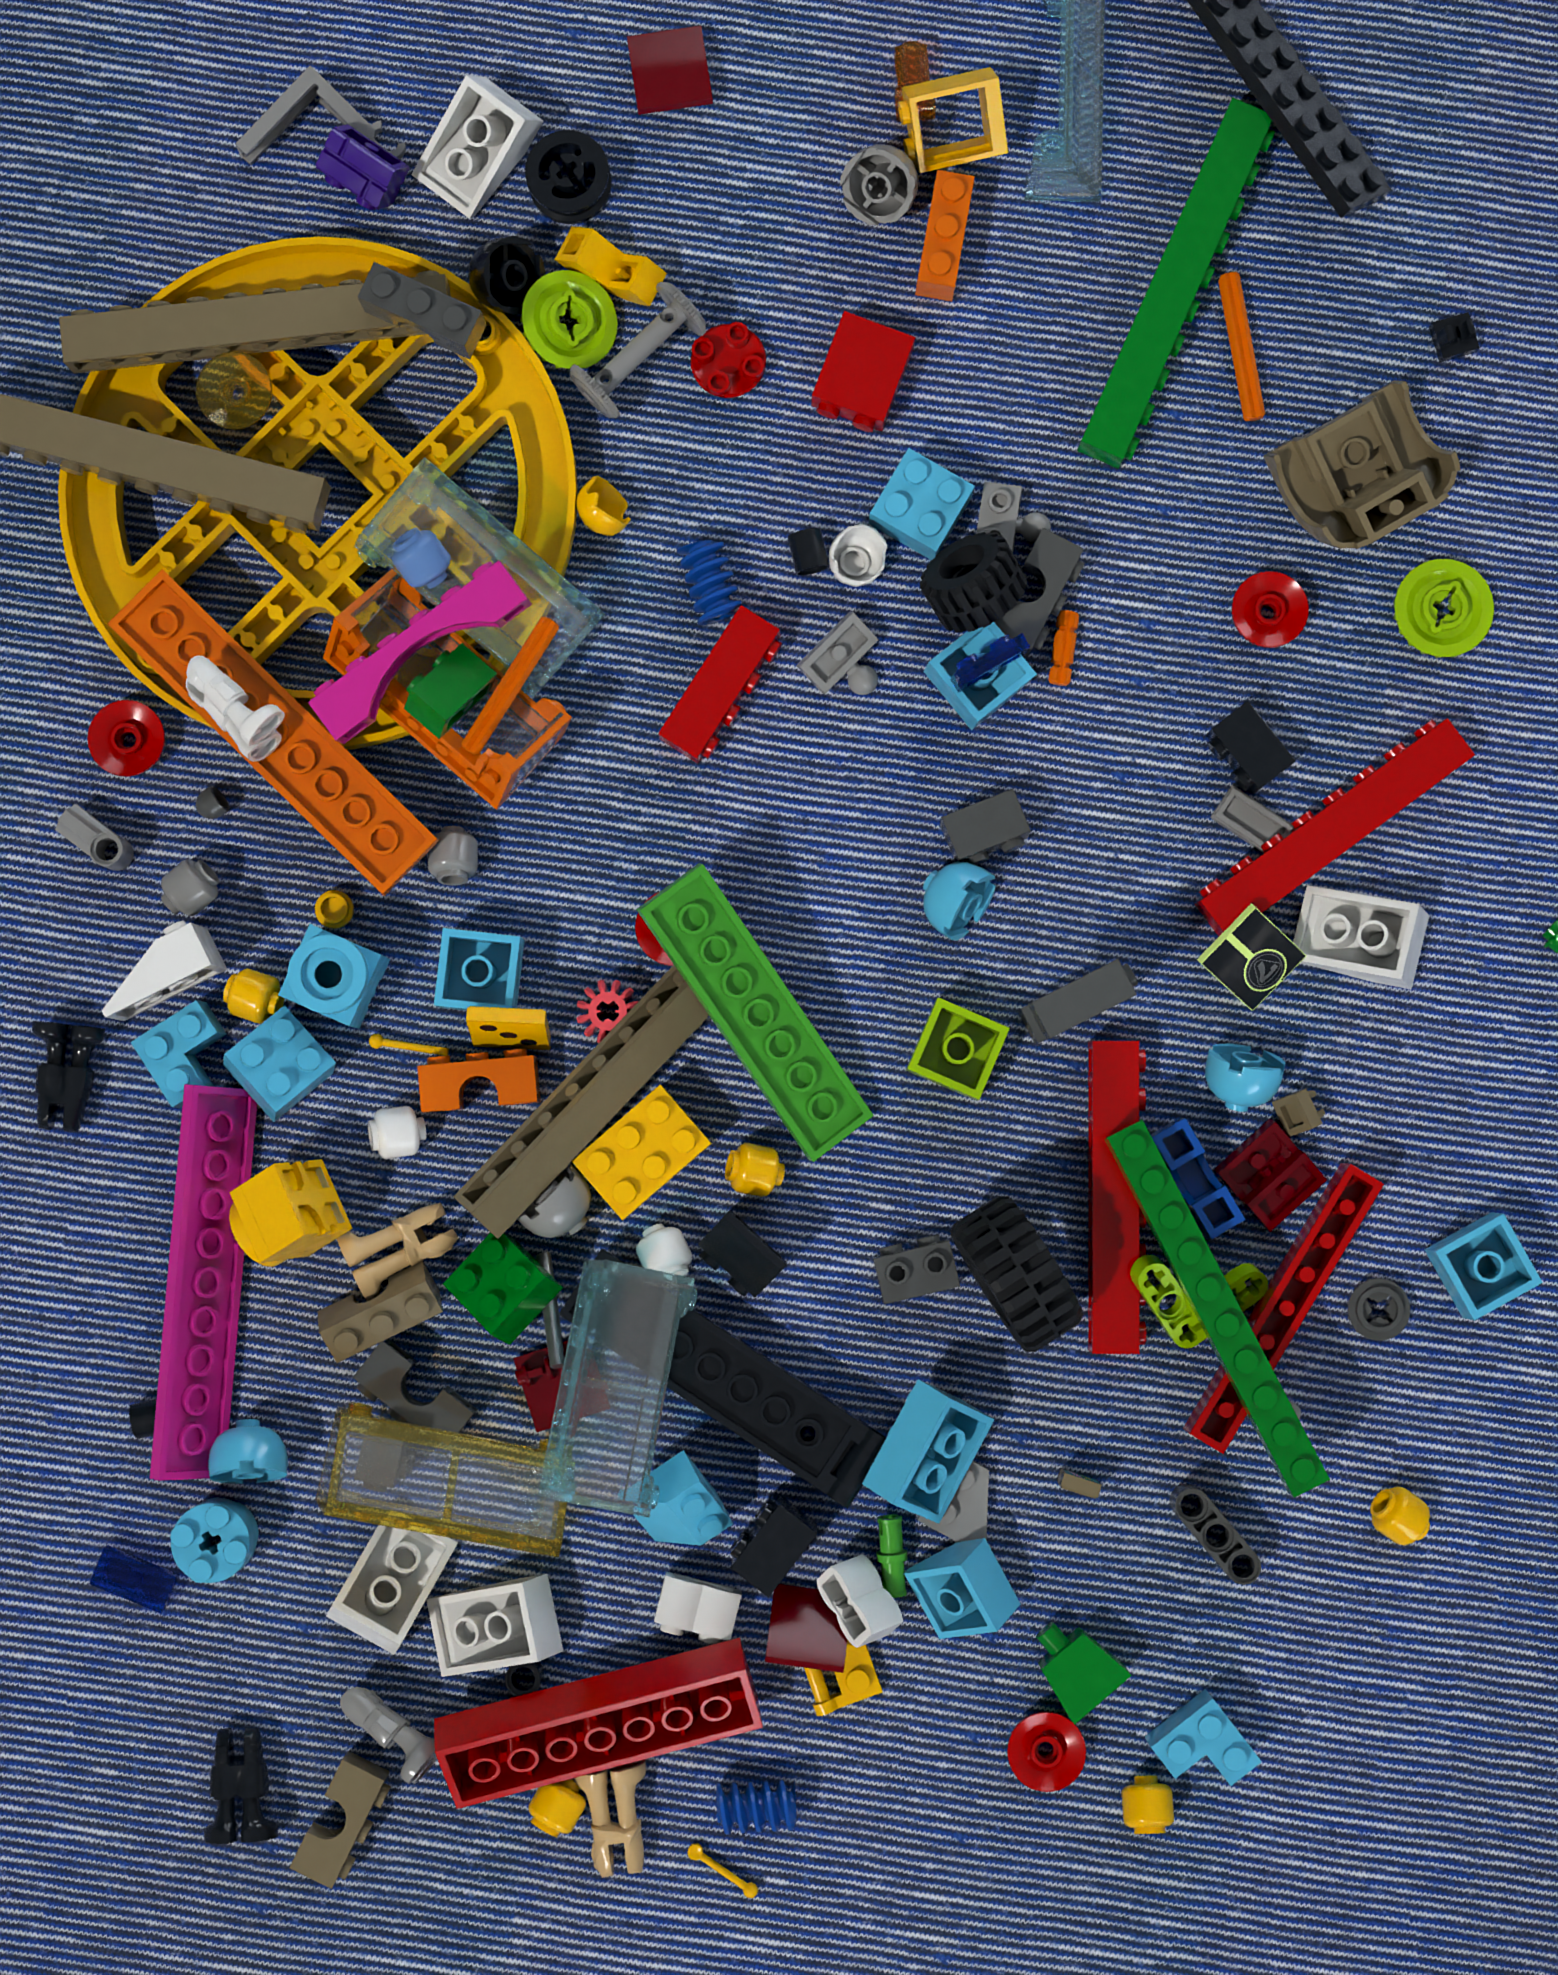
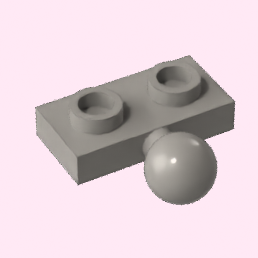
(1001, 511)
(838, 656)

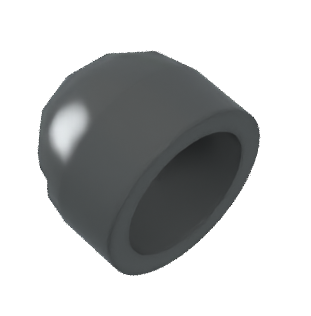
(211, 803)

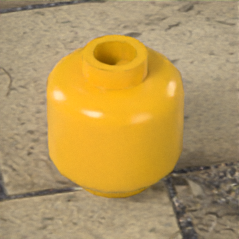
(252, 995)
(754, 1169)
(1400, 1515)
(1147, 1805)
(557, 1807)

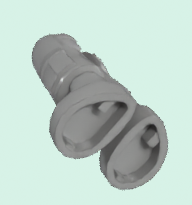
(387, 1728)

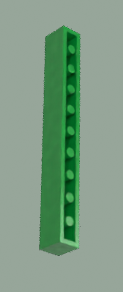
(1175, 284)
(1217, 1309)

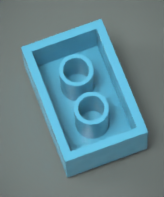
(928, 1451)

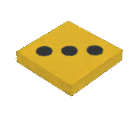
(508, 1027)

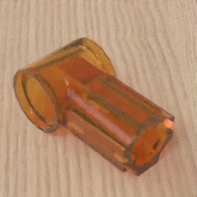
(910, 69)

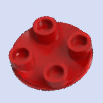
(728, 360)

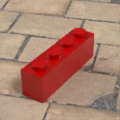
(720, 684)

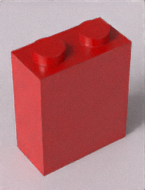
(862, 372)

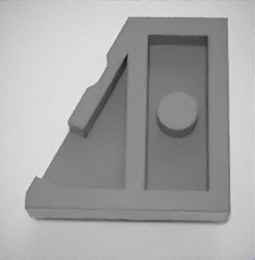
(968, 1510)

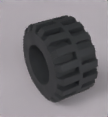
(973, 582)

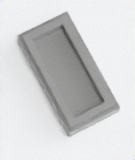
(1249, 818)

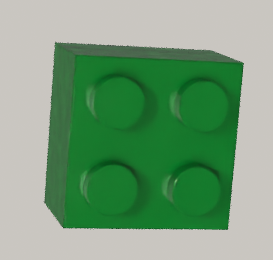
(502, 1286)

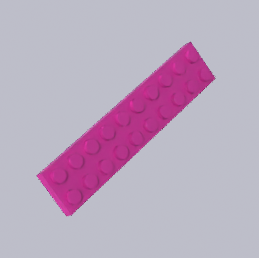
(202, 1282)

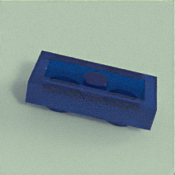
(1002, 653)
(134, 1579)

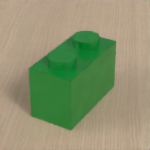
(449, 690)

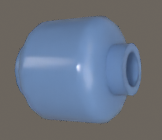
(420, 558)

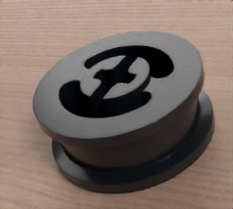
(557, 195)

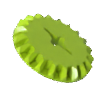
(585, 302)
(1469, 601)

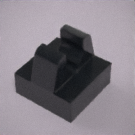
(1454, 337)

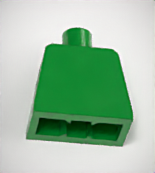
(1079, 1669)

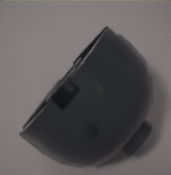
(504, 273)

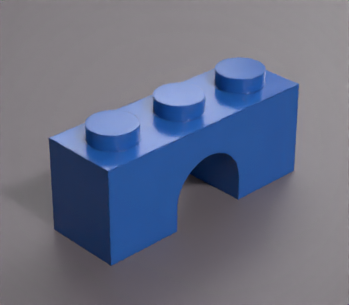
(1203, 1193)

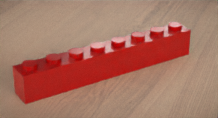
(1338, 826)
(1112, 1208)
(1290, 1295)

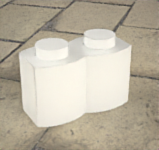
(859, 1600)
(697, 1607)

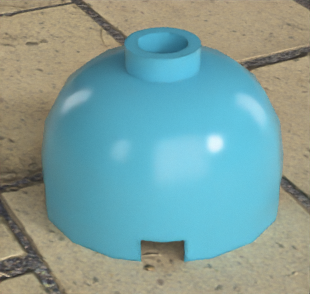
(956, 896)
(1241, 1076)
(247, 1454)

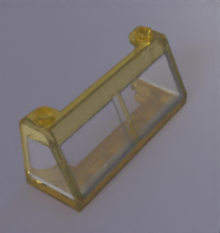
(438, 1483)

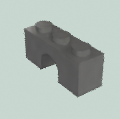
(405, 300)
(1053, 564)
(385, 1378)

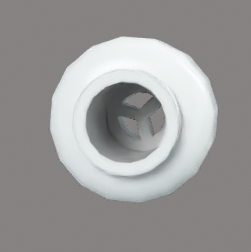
(396, 1132)
(664, 1250)

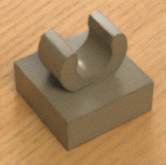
(1298, 1112)

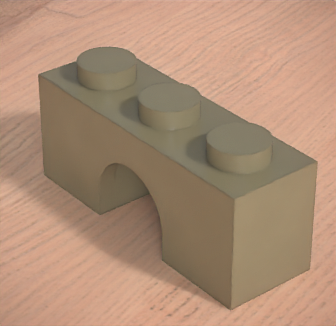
(355, 1326)
(325, 1851)

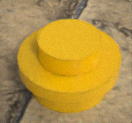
(334, 909)

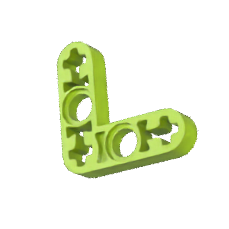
(1181, 1312)

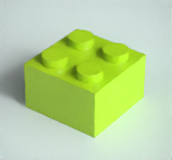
(957, 1049)

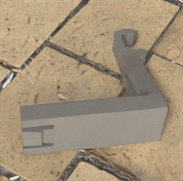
(292, 104)

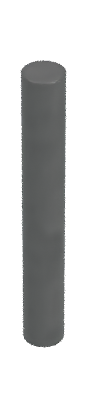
(552, 1320)

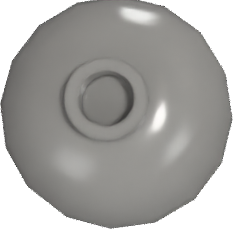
(879, 184)
(560, 1206)

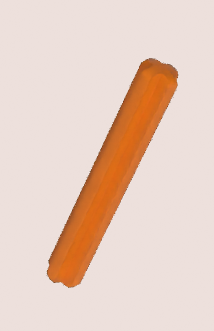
(1241, 346)
(510, 685)

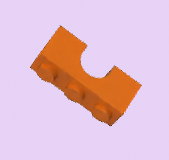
(944, 235)
(444, 1082)

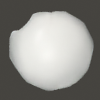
(858, 555)

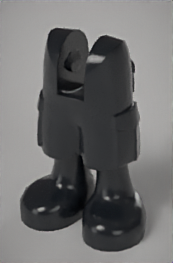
(64, 1084)
(242, 1777)

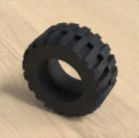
(1017, 1273)

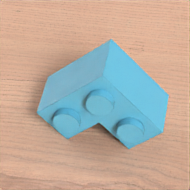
(171, 1049)
(1198, 1731)

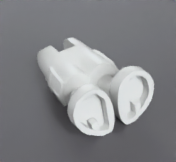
(224, 700)

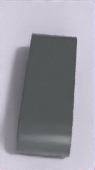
(1228, 1547)

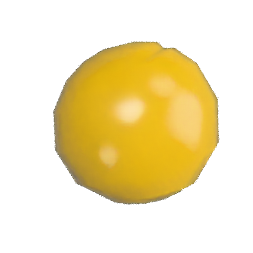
(602, 507)

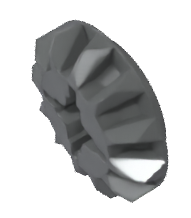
(1396, 1307)

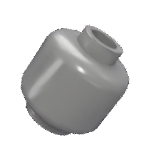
(454, 856)
(189, 887)

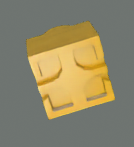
(287, 1212)

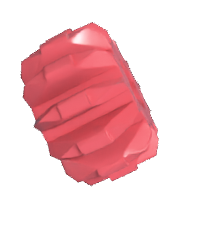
(610, 999)

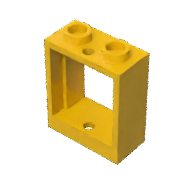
(990, 145)

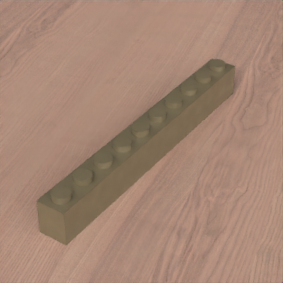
(236, 323)
(162, 465)
(583, 1104)

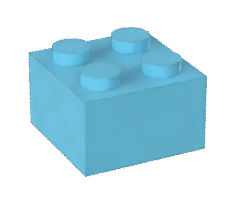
(921, 504)
(478, 970)
(279, 1063)
(1483, 1266)

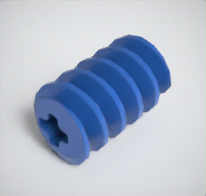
(708, 581)
(756, 1807)

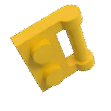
(855, 1684)

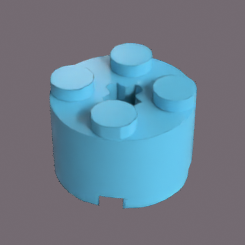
(218, 1561)

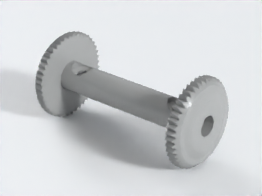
(638, 349)

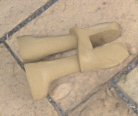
(415, 1249)
(606, 1833)

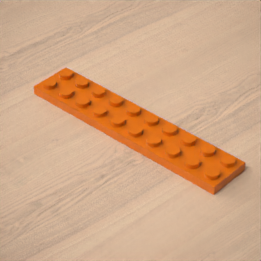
(308, 764)

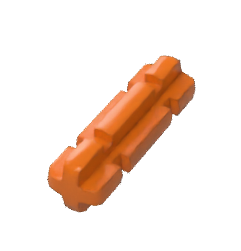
(1063, 648)

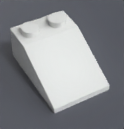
(476, 145)
(1361, 935)
(167, 968)
(390, 1584)
(495, 1626)

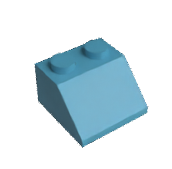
(986, 695)
(687, 1505)
(963, 1590)

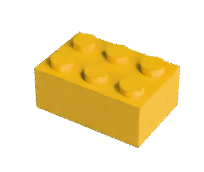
(641, 1152)

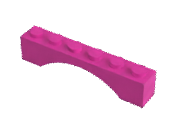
(355, 698)

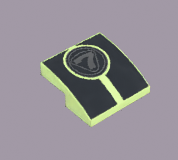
(1251, 957)

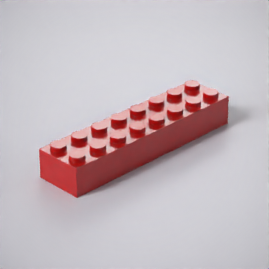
(597, 1723)

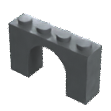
(1078, 1001)

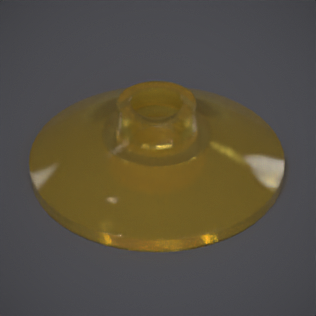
(220, 379)

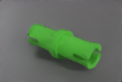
(892, 1554)

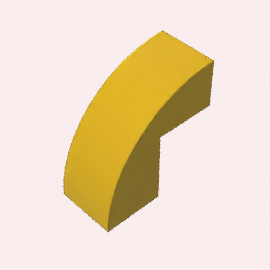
(618, 273)

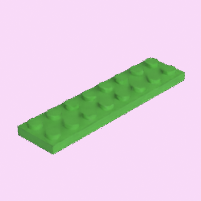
(755, 1011)

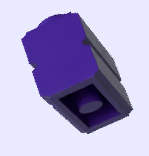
(361, 167)

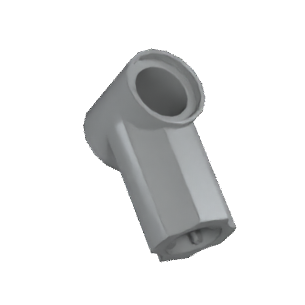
(94, 837)

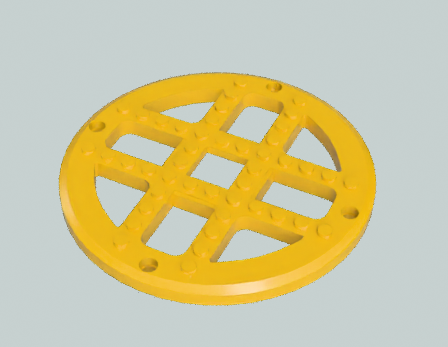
(315, 412)

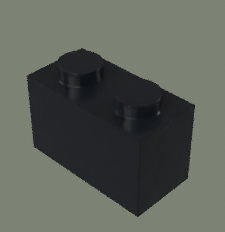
(1249, 748)

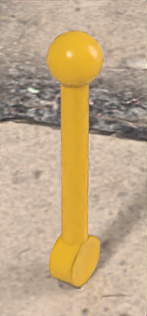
(377, 1041)
(696, 1852)

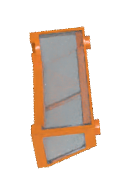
(519, 739)

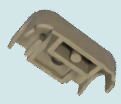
(1363, 471)

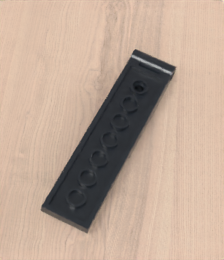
(767, 1405)

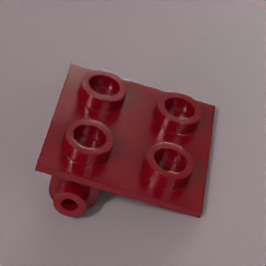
(539, 1385)

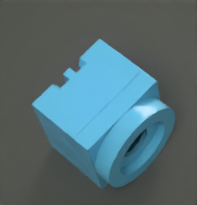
(333, 976)

